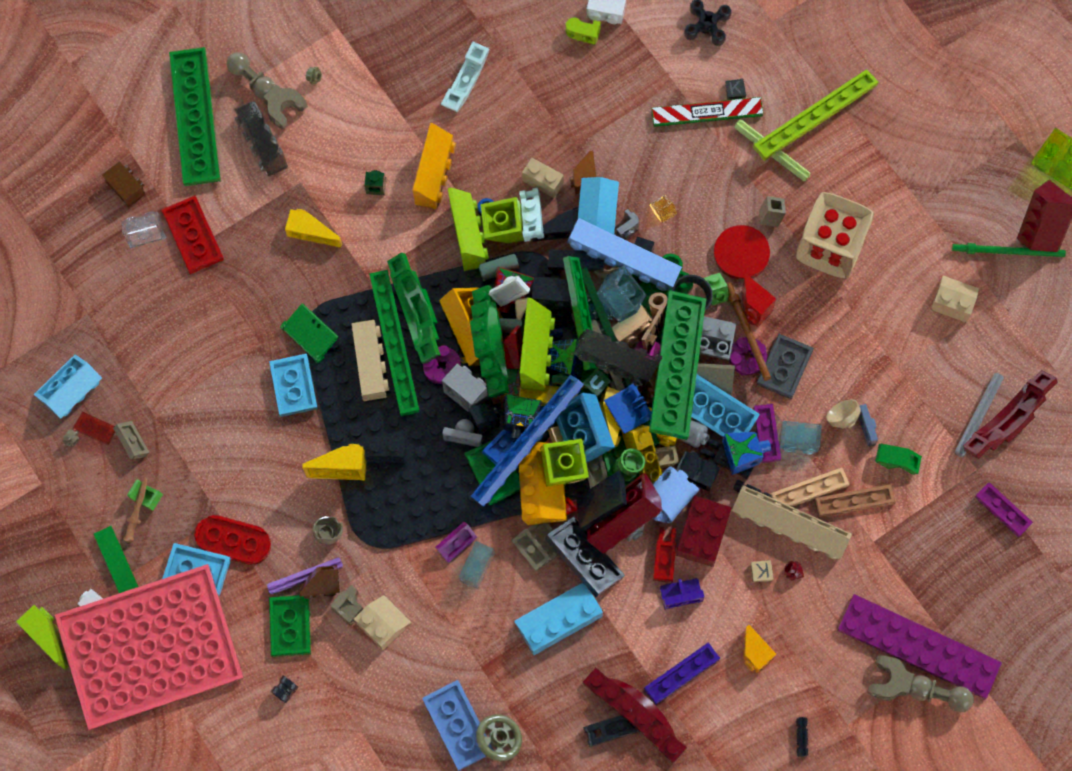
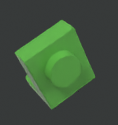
(719, 288)
(151, 496)

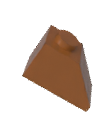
(584, 169)

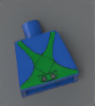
(744, 450)

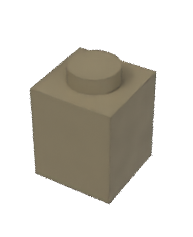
(772, 211)

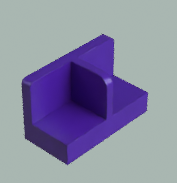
(681, 593)

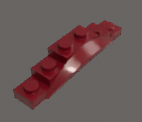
(1012, 417)
(638, 711)

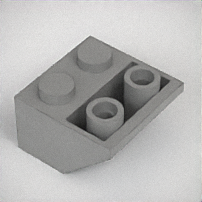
(717, 338)

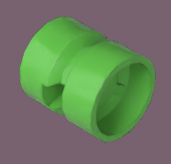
(629, 463)

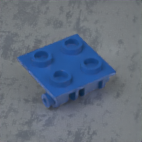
(628, 408)

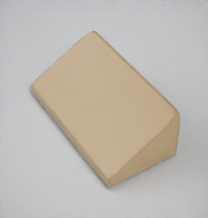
(520, 307)

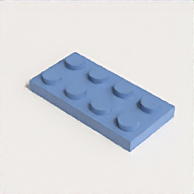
(456, 723)

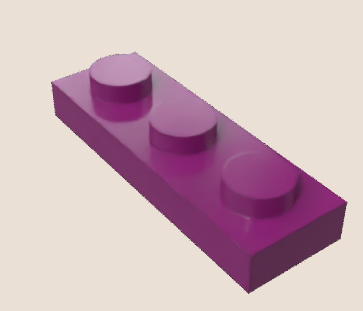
(767, 430)
(1003, 509)

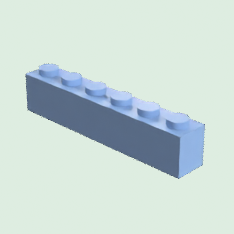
(620, 252)

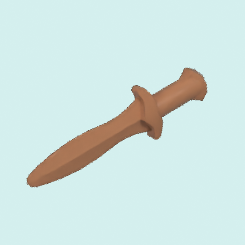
(133, 520)

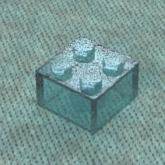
(621, 294)

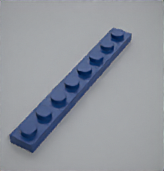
(527, 439)

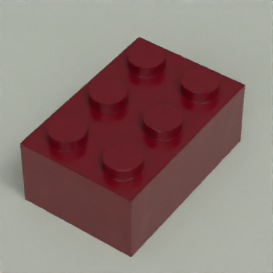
(703, 531)

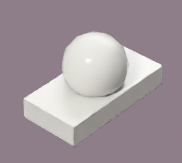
(509, 290)

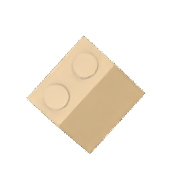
(955, 299)
(382, 622)

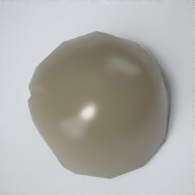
(327, 530)

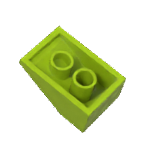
(44, 632)

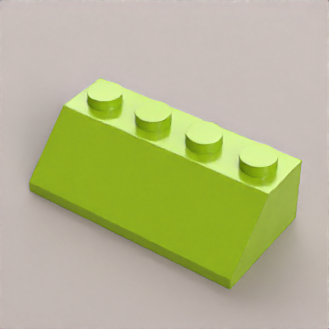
(467, 229)

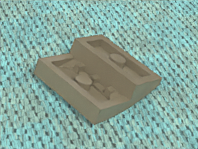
(534, 546)

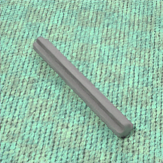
(980, 412)

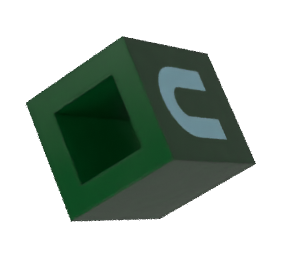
(595, 383)

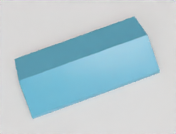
(599, 202)
(720, 410)

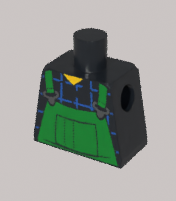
(518, 414)

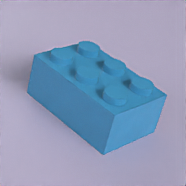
(585, 421)

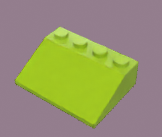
(535, 346)

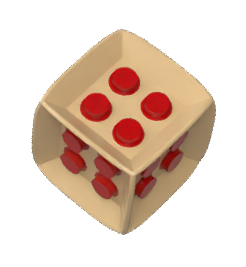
(834, 235)

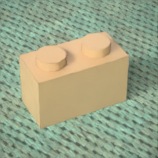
(541, 176)

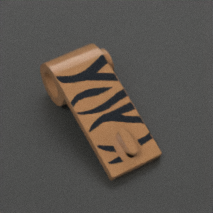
(657, 307)

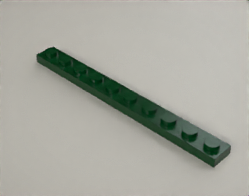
(606, 329)

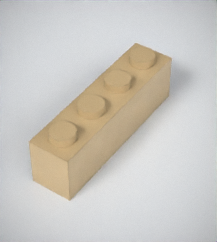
(369, 360)

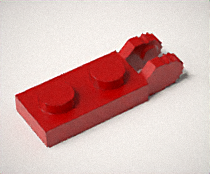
(665, 557)

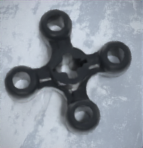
(707, 22)

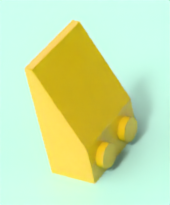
(342, 463)

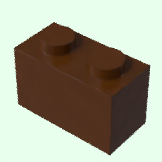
(124, 184)

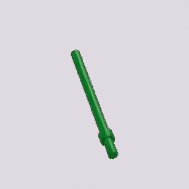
(972, 248)

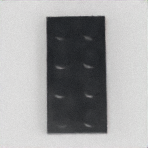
(584, 559)

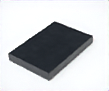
(601, 501)

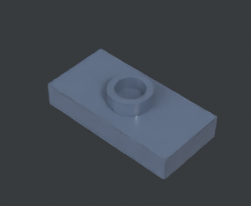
(868, 426)

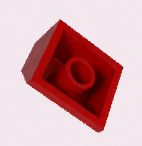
(756, 302)

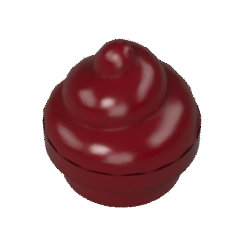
(793, 570)

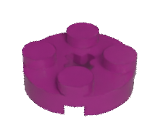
(448, 356)
(737, 359)

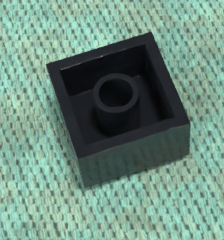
(552, 295)

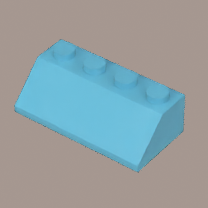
(559, 618)

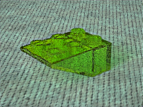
(1056, 157)

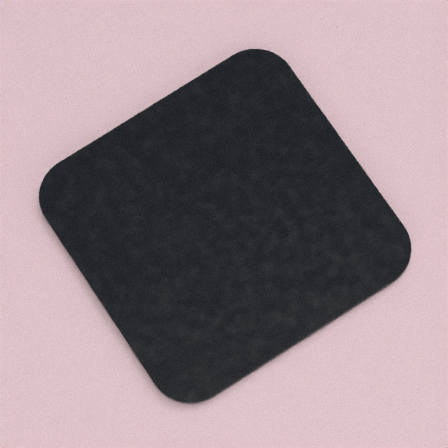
(435, 484)

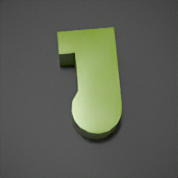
(583, 31)

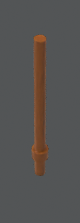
(735, 301)

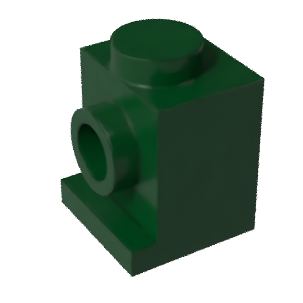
(375, 179)

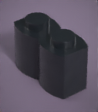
(699, 471)

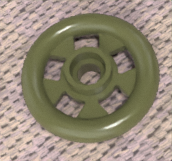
(508, 725)

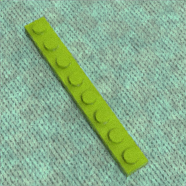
(815, 115)

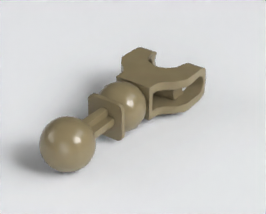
(264, 88)
(919, 687)

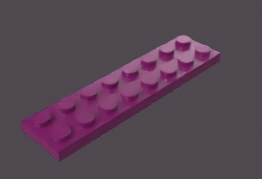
(919, 646)

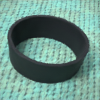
(699, 281)

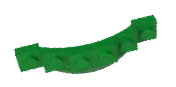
(416, 307)
(489, 342)

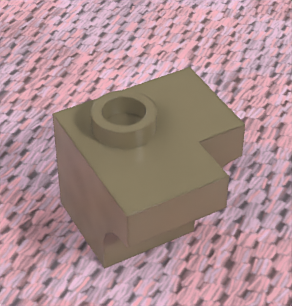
(346, 605)

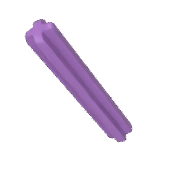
(299, 577)

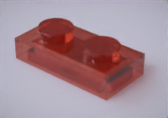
(94, 428)

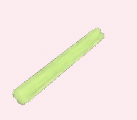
(780, 156)

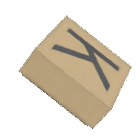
(762, 571)

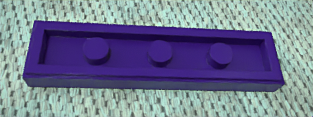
(681, 673)

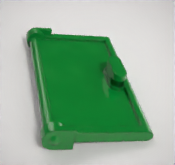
(313, 338)

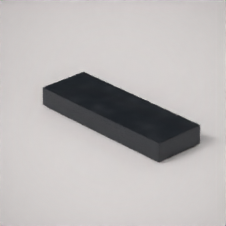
(556, 262)

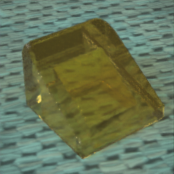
(663, 208)

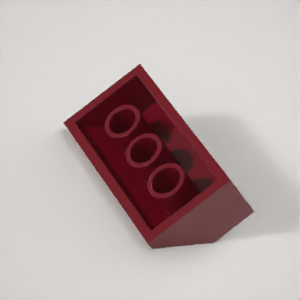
(1046, 218)
(641, 506)

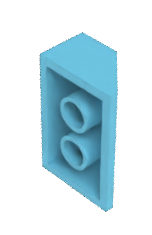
(68, 386)

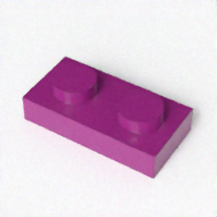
(456, 542)

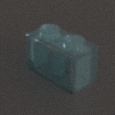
(800, 437)
(476, 565)

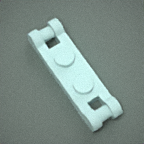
(531, 214)

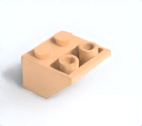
(633, 328)

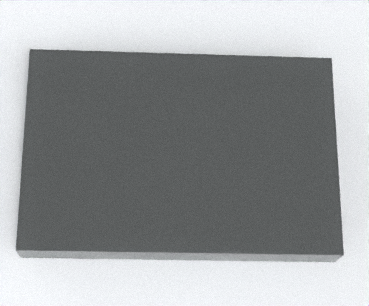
(786, 366)

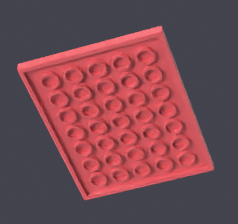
(148, 647)

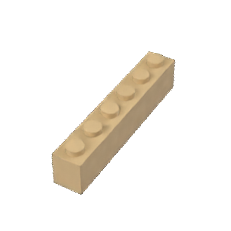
(791, 522)

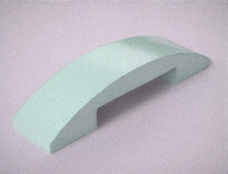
(466, 78)

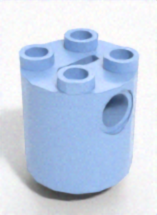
(674, 493)

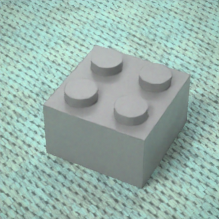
(464, 387)

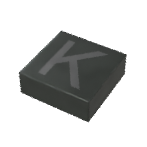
(735, 89)

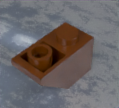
(321, 581)

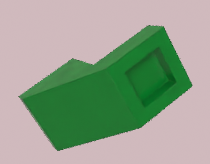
(896, 457)

